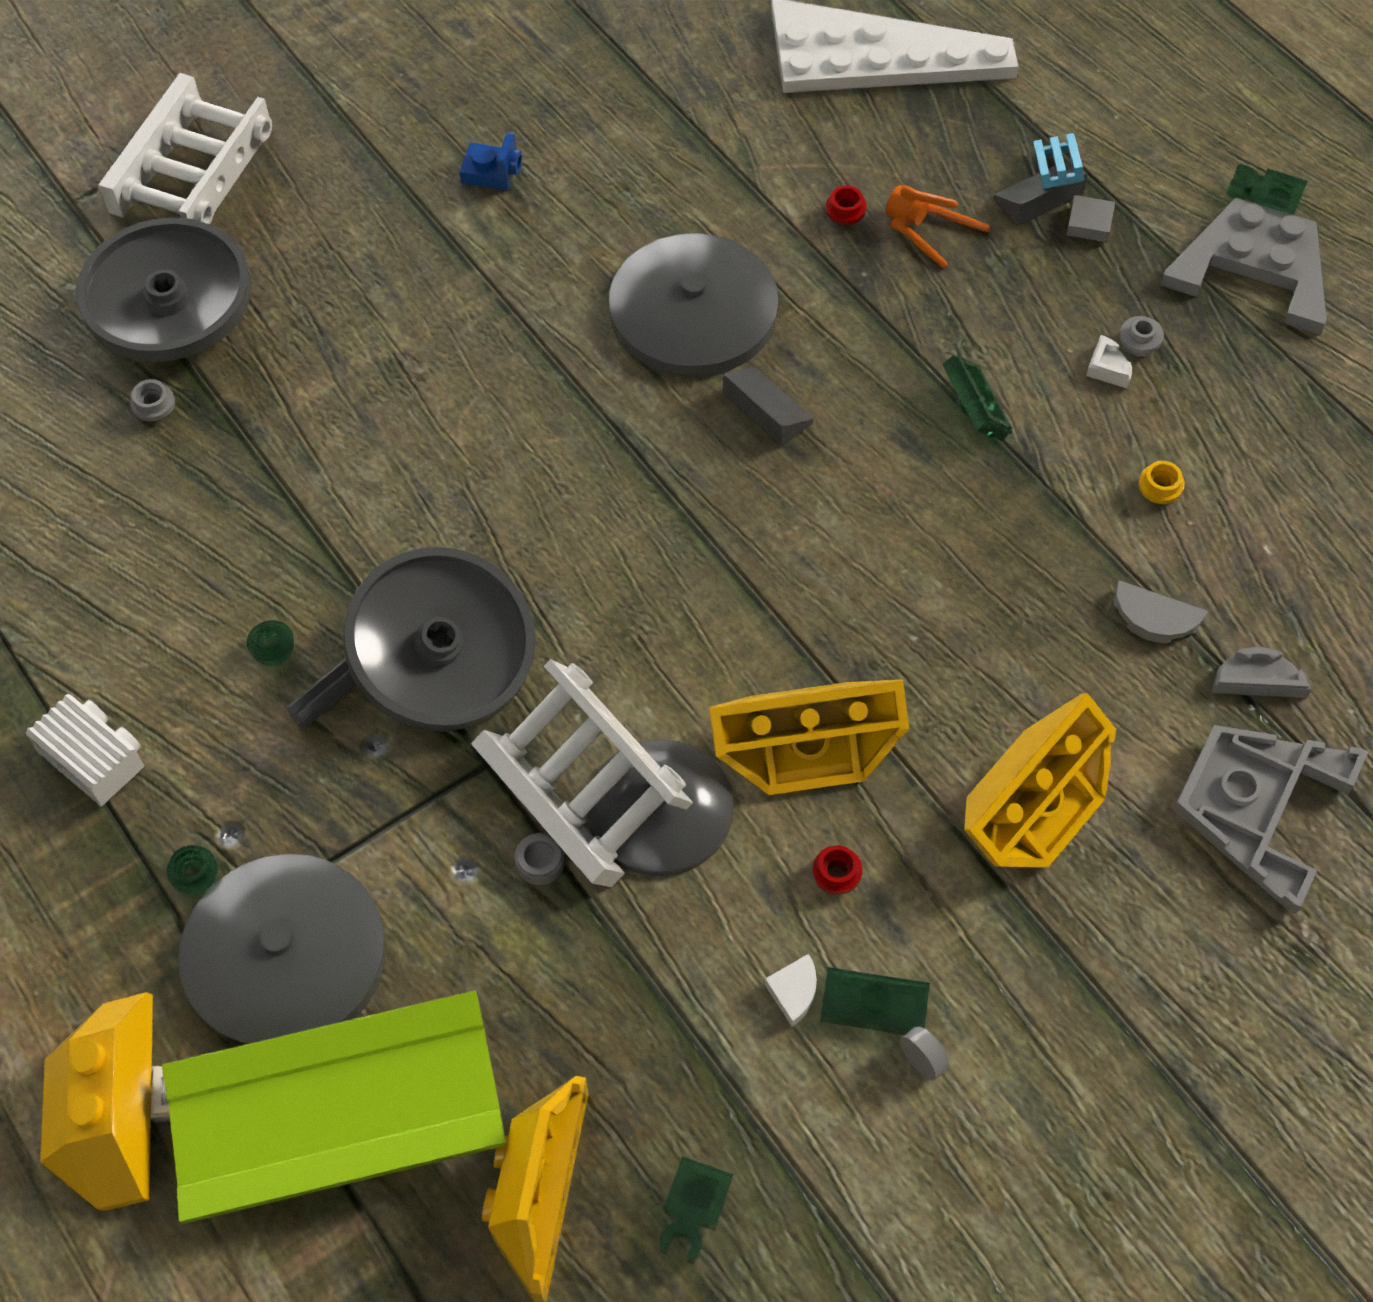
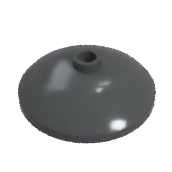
(671, 837)

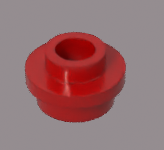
(846, 205)
(840, 857)

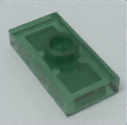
(977, 398)
(874, 1001)

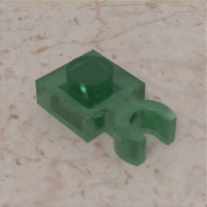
(1272, 190)
(696, 1201)

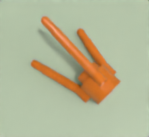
(911, 206)

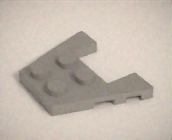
(1263, 247)
(1242, 792)

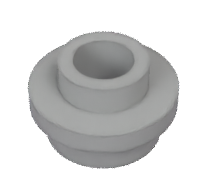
(1141, 336)
(148, 392)

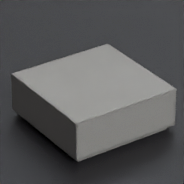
(1090, 218)

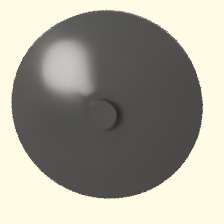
(163, 289)
(693, 305)
(438, 639)
(281, 949)

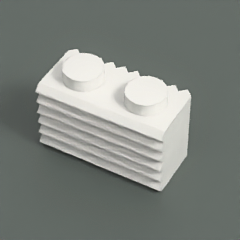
(86, 749)

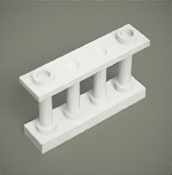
(167, 128)
(536, 785)

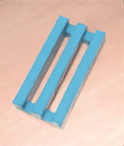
(1056, 150)

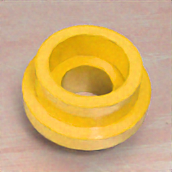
(1163, 473)

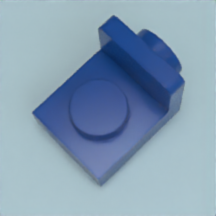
(491, 165)

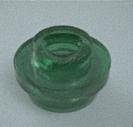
(273, 653)
(183, 860)

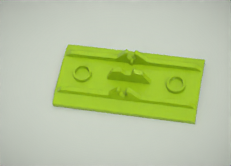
(331, 1106)

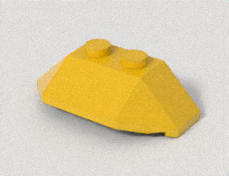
(810, 734)
(1043, 787)
(101, 1105)
(535, 1184)

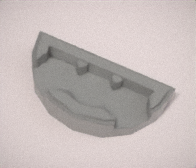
(1156, 615)
(1260, 673)

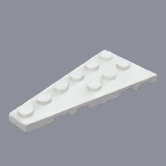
(852, 49)

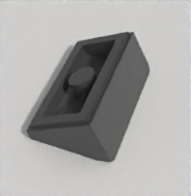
(1030, 199)
(765, 404)

